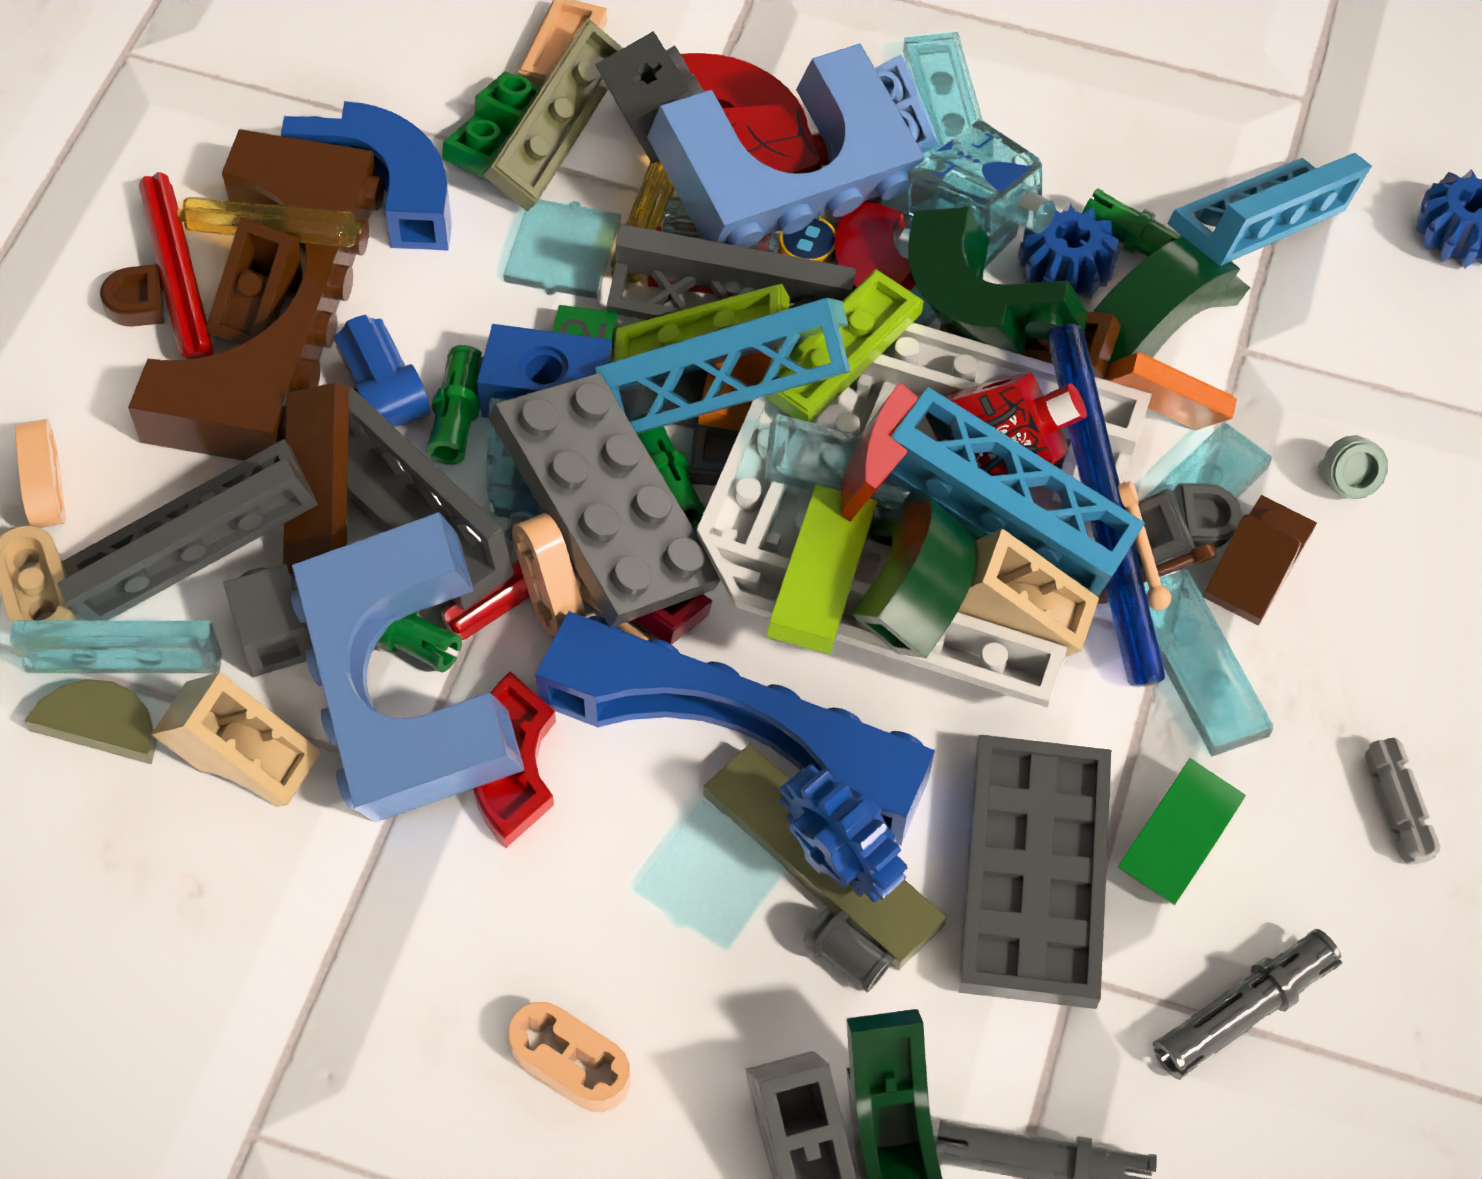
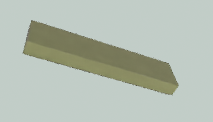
(553, 118)
(750, 796)

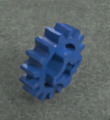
(843, 833)

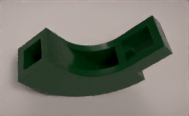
(948, 267)
(1166, 294)
(922, 578)
(890, 1097)

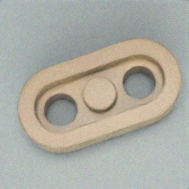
(36, 588)

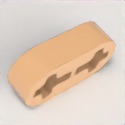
(40, 473)
(547, 571)
(560, 1069)

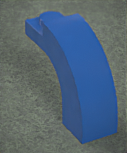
(406, 159)

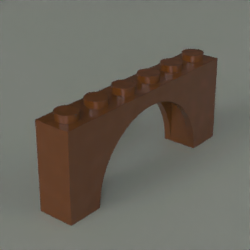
(237, 398)

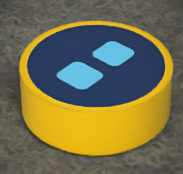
(812, 242)

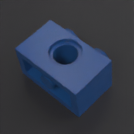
(524, 358)

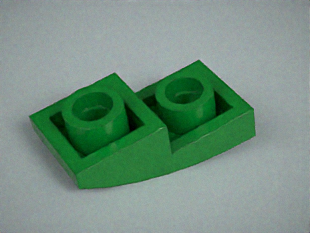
(494, 116)
(1181, 831)

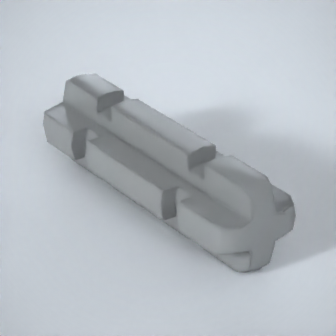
(1402, 801)

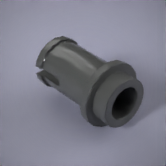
(847, 949)

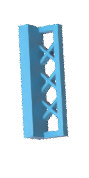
(1269, 207)
(727, 346)
(990, 503)

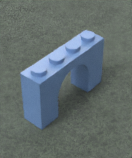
(742, 200)
(348, 605)

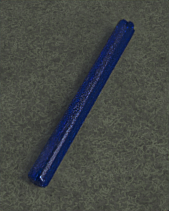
(1098, 471)

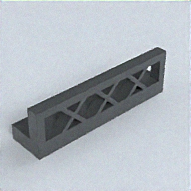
(714, 266)
(400, 485)
(186, 534)

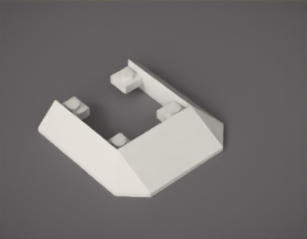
(756, 521)

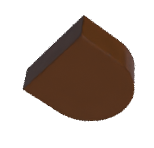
(134, 296)

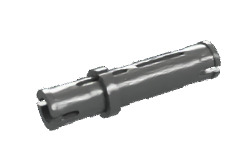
(1269, 988)
(1036, 1156)

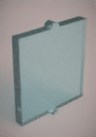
(562, 248)
(711, 876)

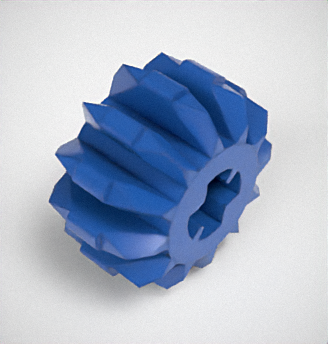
(1453, 218)
(1071, 250)

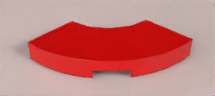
(737, 81)
(868, 242)
(522, 798)

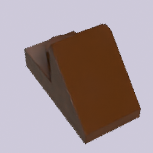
(256, 278)
(1259, 559)

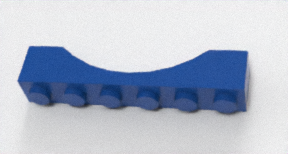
(618, 677)

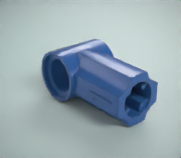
(380, 371)

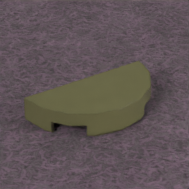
(97, 717)

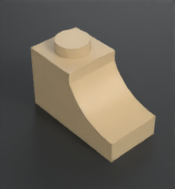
(1028, 593)
(236, 737)

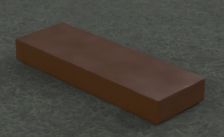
(319, 439)

